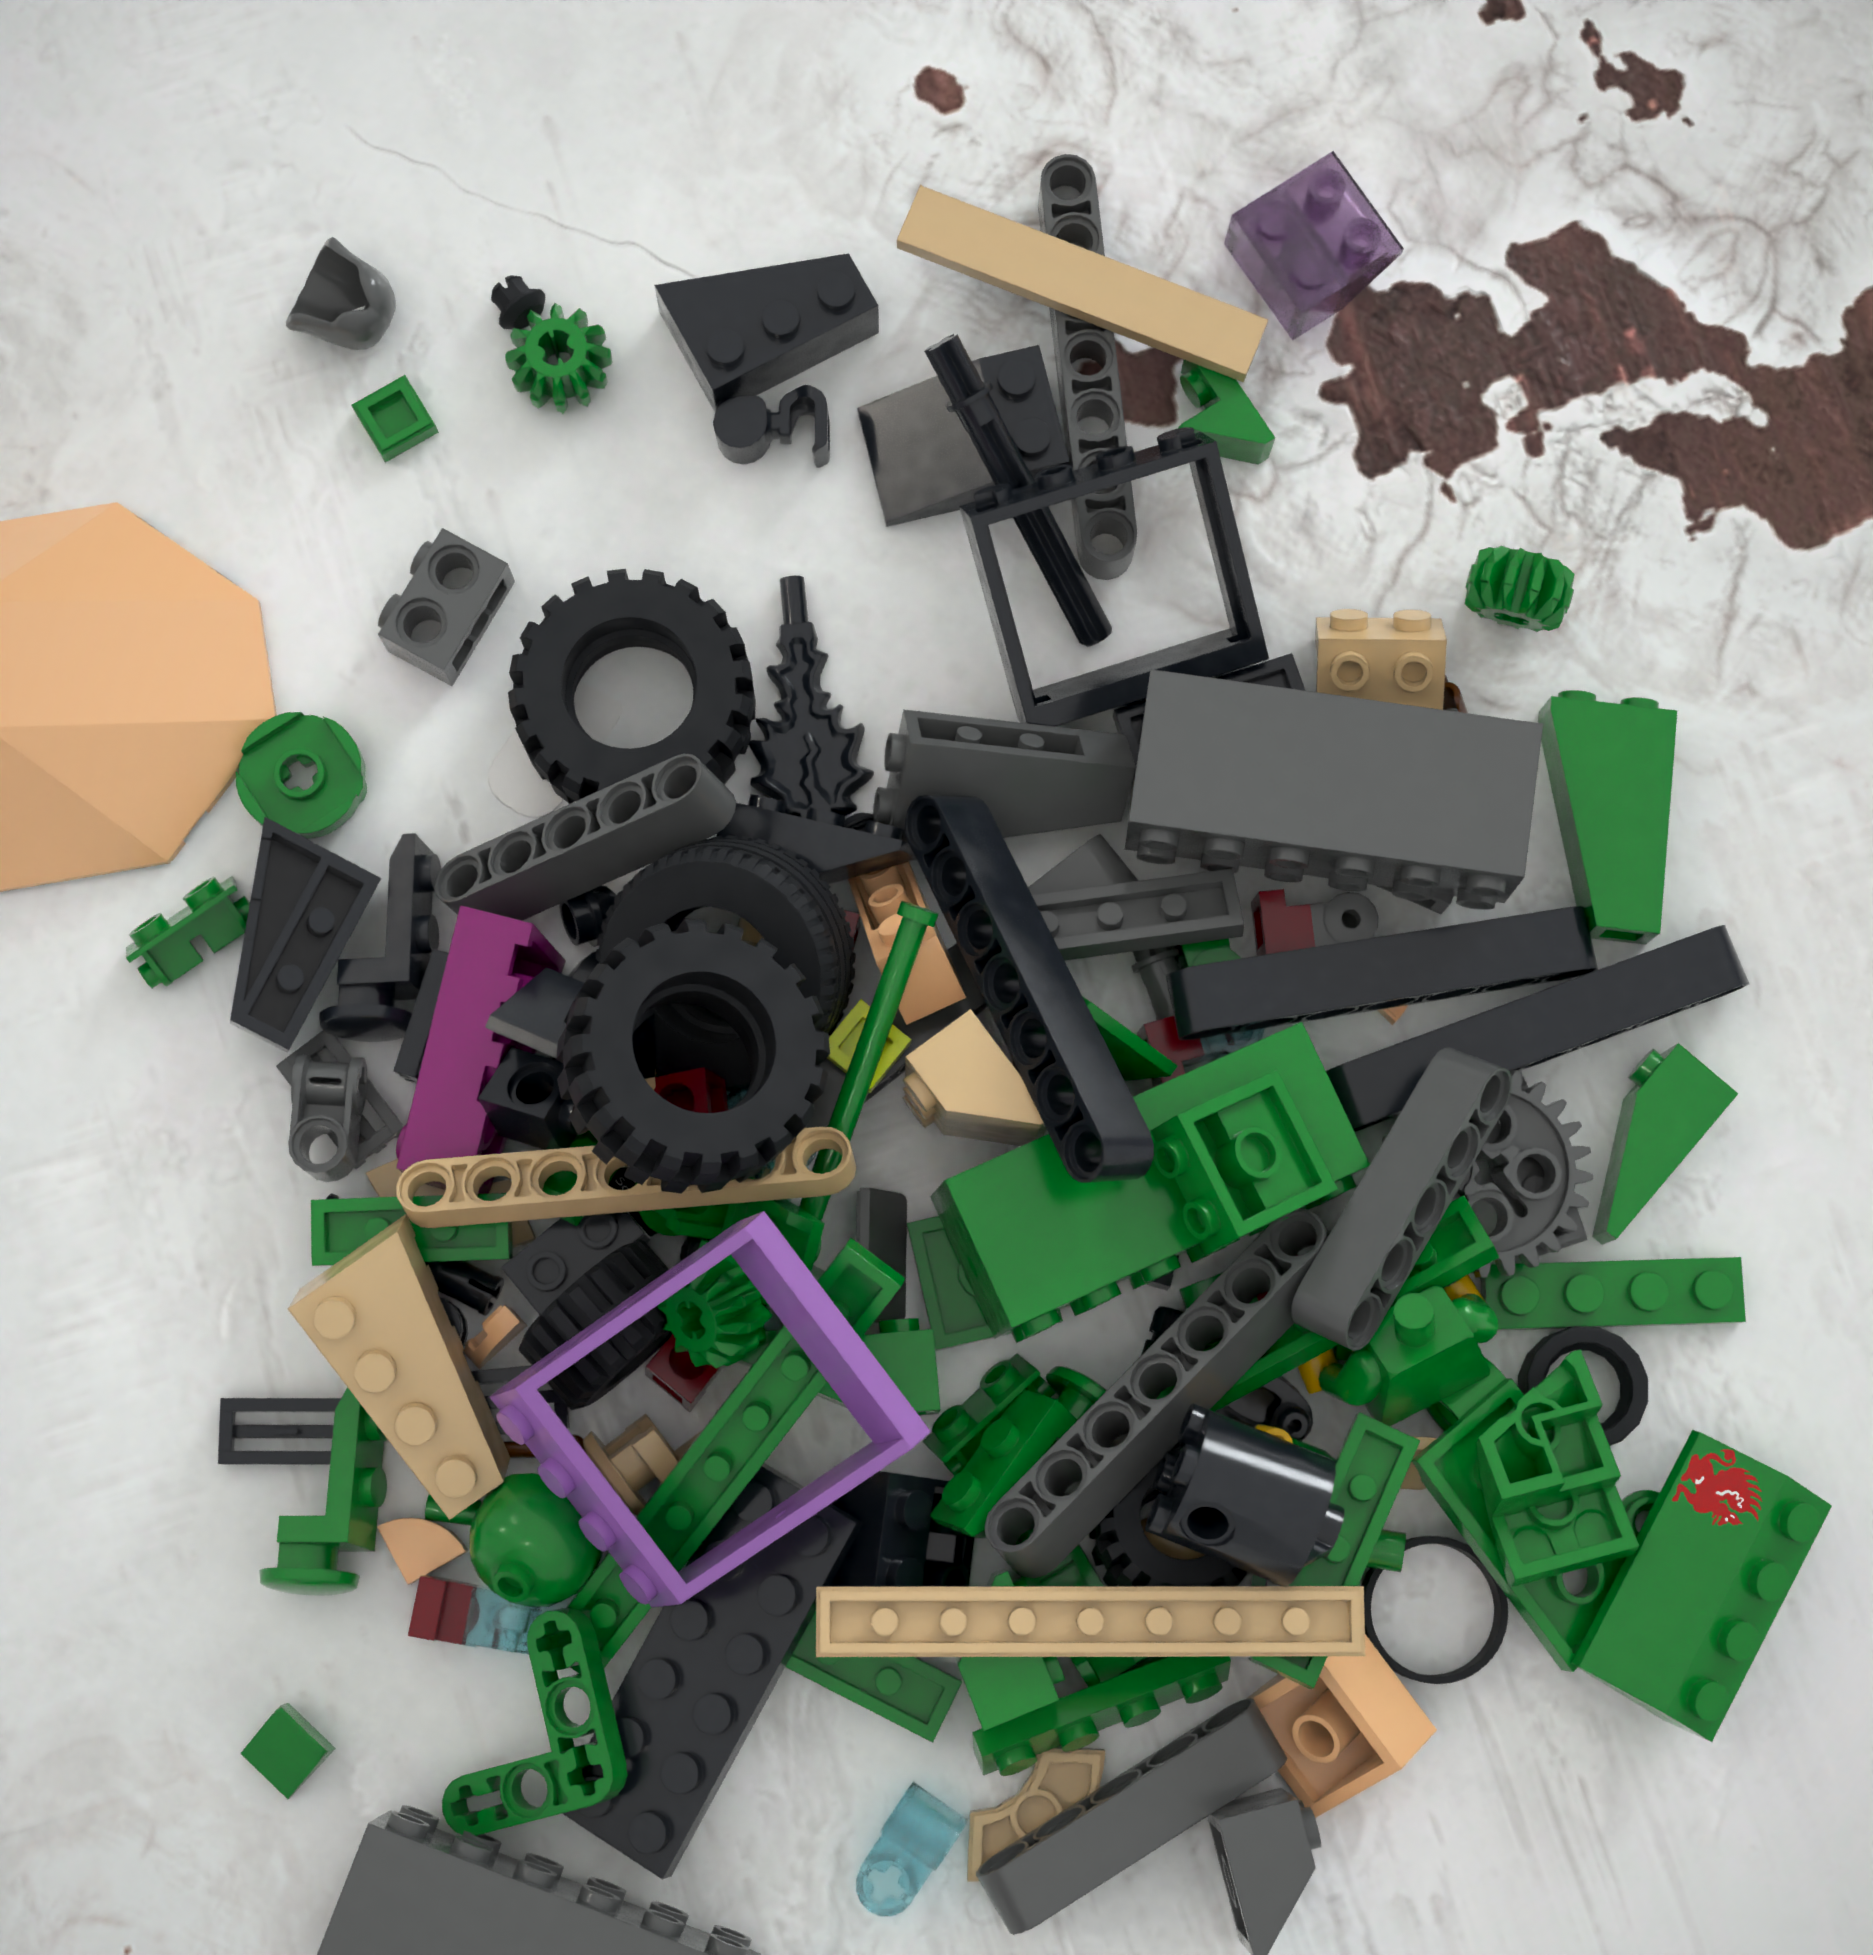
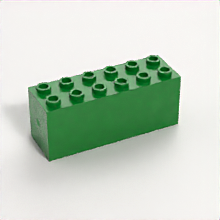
(1049, 1242)

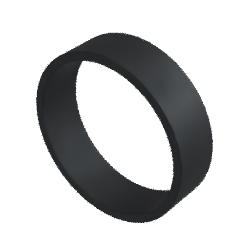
(1493, 1642)

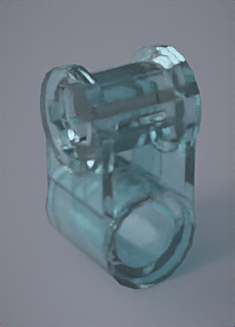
(913, 1841)

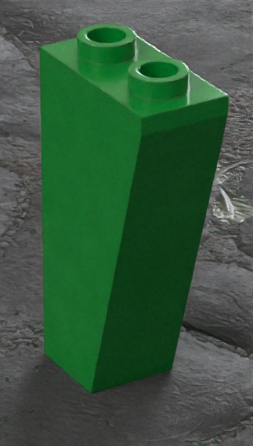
(1612, 806)

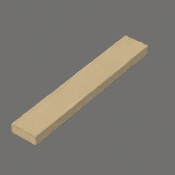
(1081, 283)

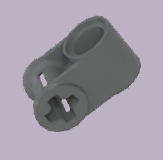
(327, 1101)

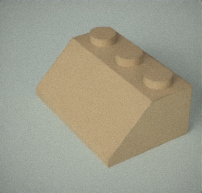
(970, 1087)

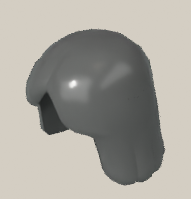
(334, 289)

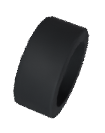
(1615, 1351)

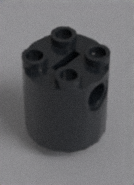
(1245, 1498)

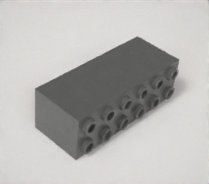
(1333, 789)
(460, 1896)

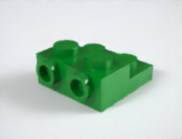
(1241, 1160)

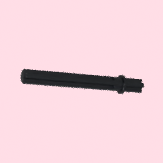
(1005, 465)

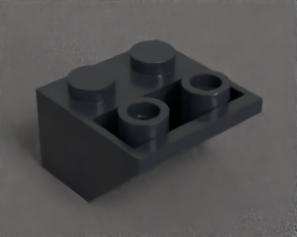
(899, 1538)

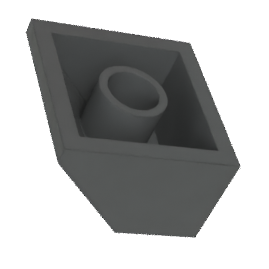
(1264, 1861)

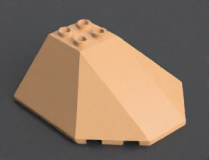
(117, 693)

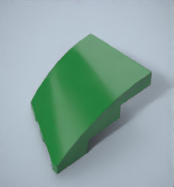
(1553, 1480)

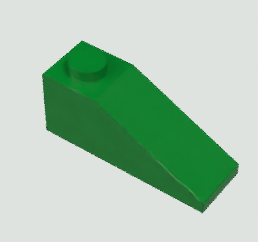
(1656, 1129)

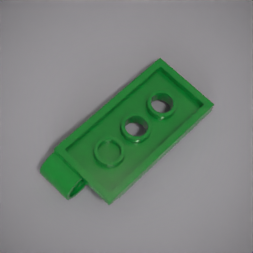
(1453, 1478)

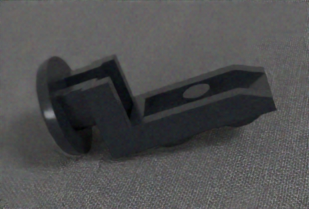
(412, 932)

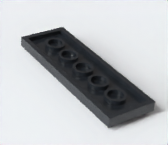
(710, 1675)

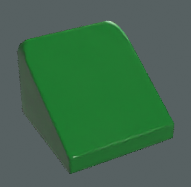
(287, 1750)

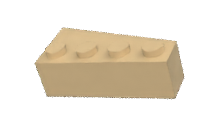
(404, 1363)

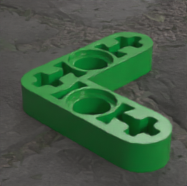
(564, 1764)

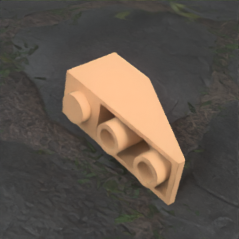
(933, 976)

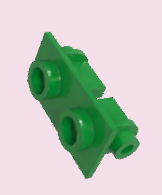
(168, 943)
(961, 1427)

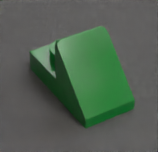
(1228, 415)

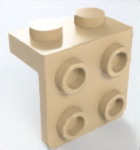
(1382, 657)

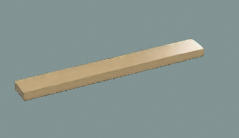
(1089, 1621)

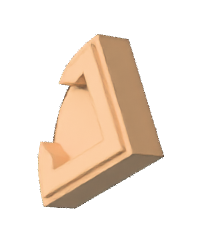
(497, 1332)
(420, 1546)

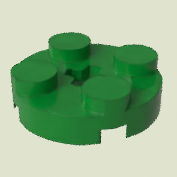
(310, 740)

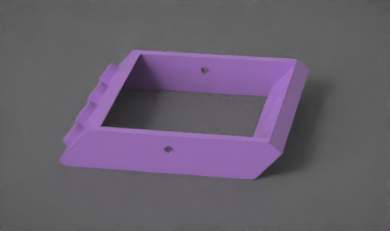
(817, 1329)

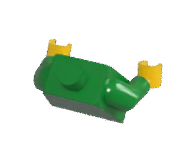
(1415, 1357)

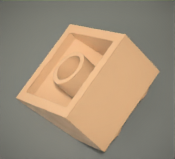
(1345, 1730)

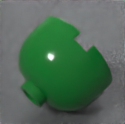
(530, 1543)

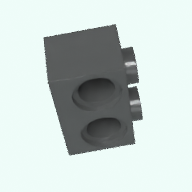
(461, 611)

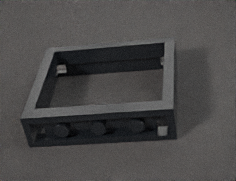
(1128, 680)

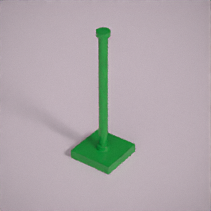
(870, 1044)

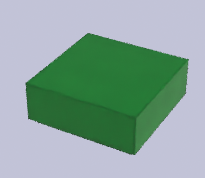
(395, 418)

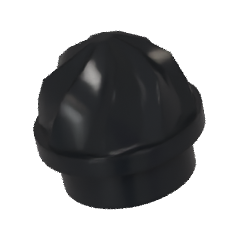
(585, 913)

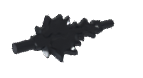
(808, 752)

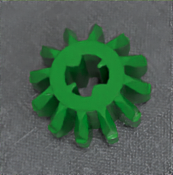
(551, 338)
(1519, 588)
(717, 1316)

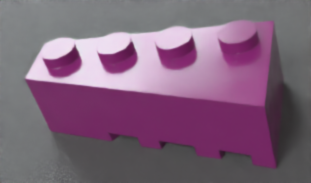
(484, 968)

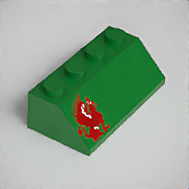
(1702, 1585)

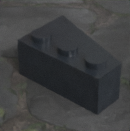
(767, 322)
(295, 931)

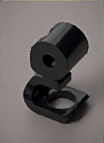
(747, 426)

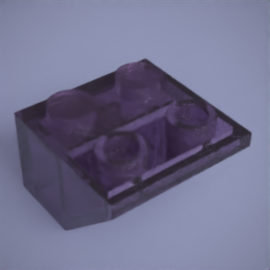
(1311, 244)

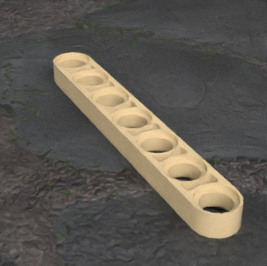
(592, 1193)

